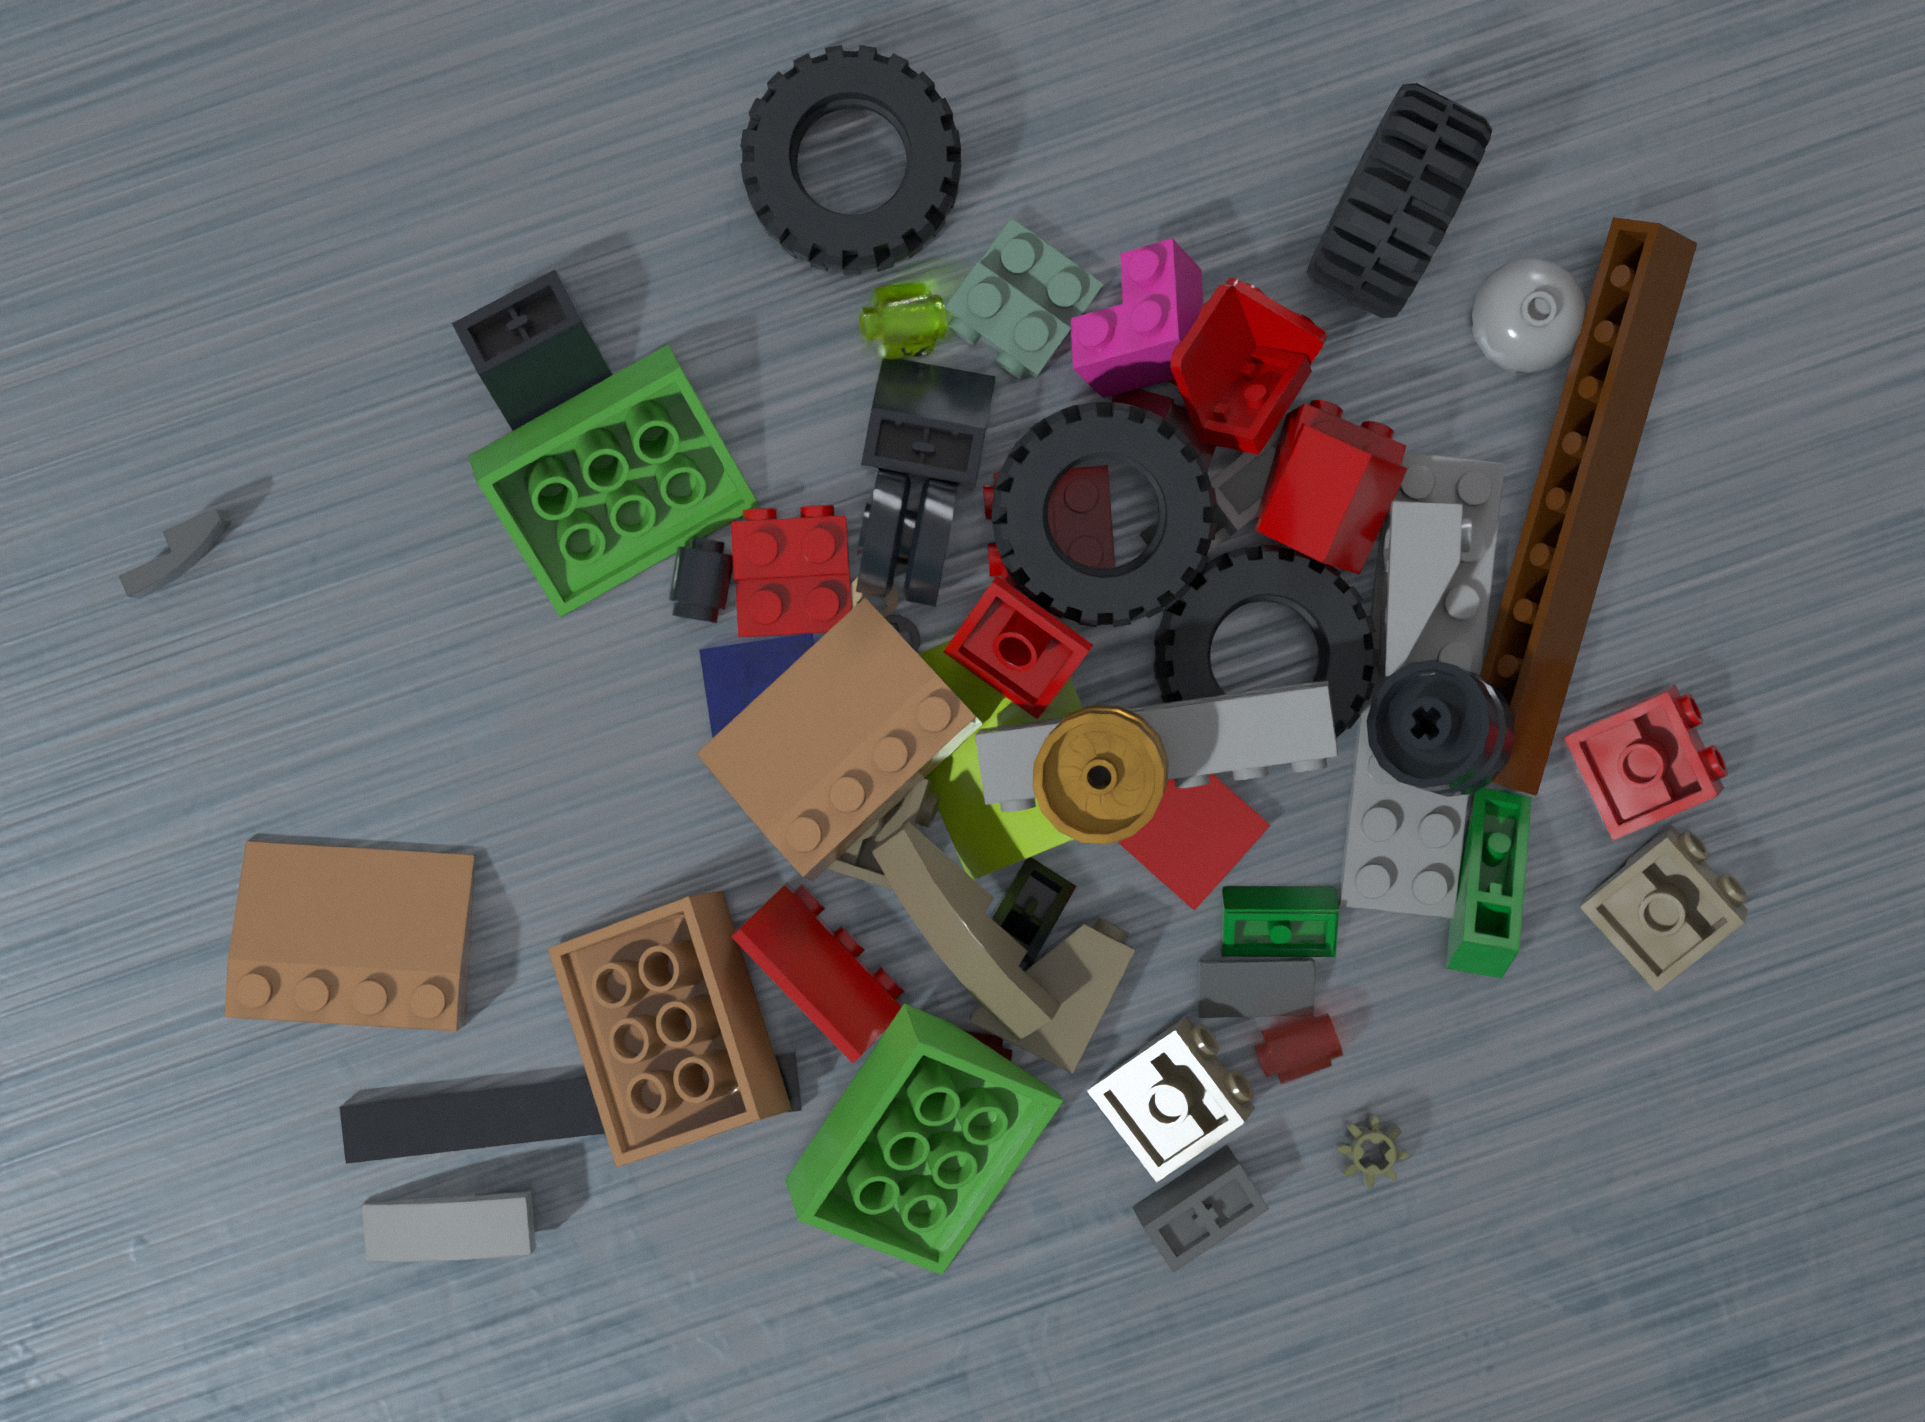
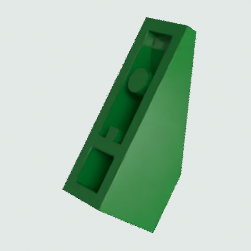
(1490, 885)

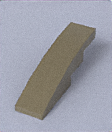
(952, 917)

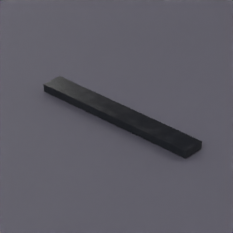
(487, 1117)

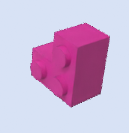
(1135, 340)

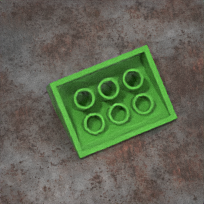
(612, 481)
(920, 1142)

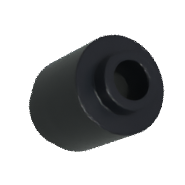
(700, 580)

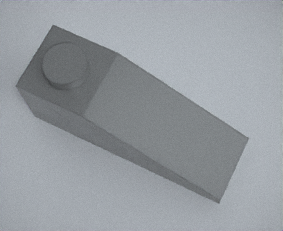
(1418, 563)

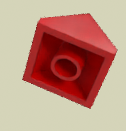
(1330, 499)
(1017, 647)

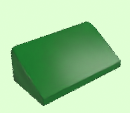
(1279, 921)

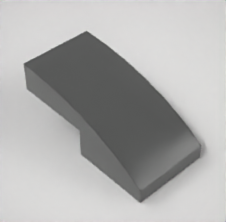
(188, 545)

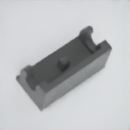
(1200, 1208)

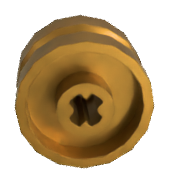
(1117, 806)

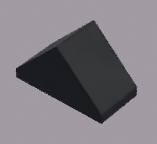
(1032, 906)

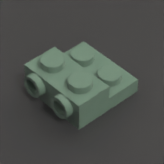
(1021, 300)

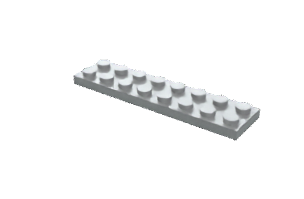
(1400, 838)

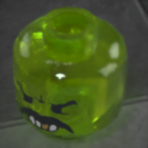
(903, 320)

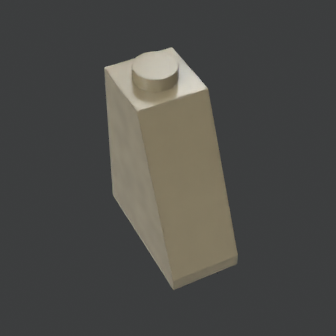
(1082, 976)

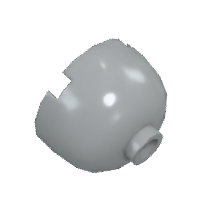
(1528, 315)

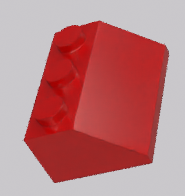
(821, 969)

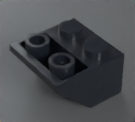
(532, 349)
(928, 421)

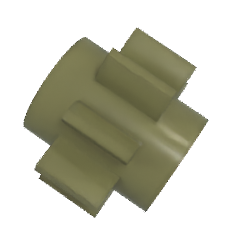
(1387, 1149)

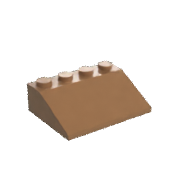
(838, 740)
(351, 936)
(669, 1028)

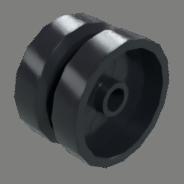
(905, 537)
(1440, 697)

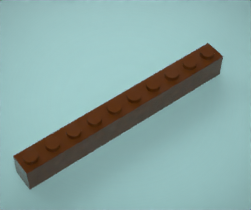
(1583, 484)

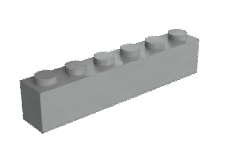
(1199, 735)

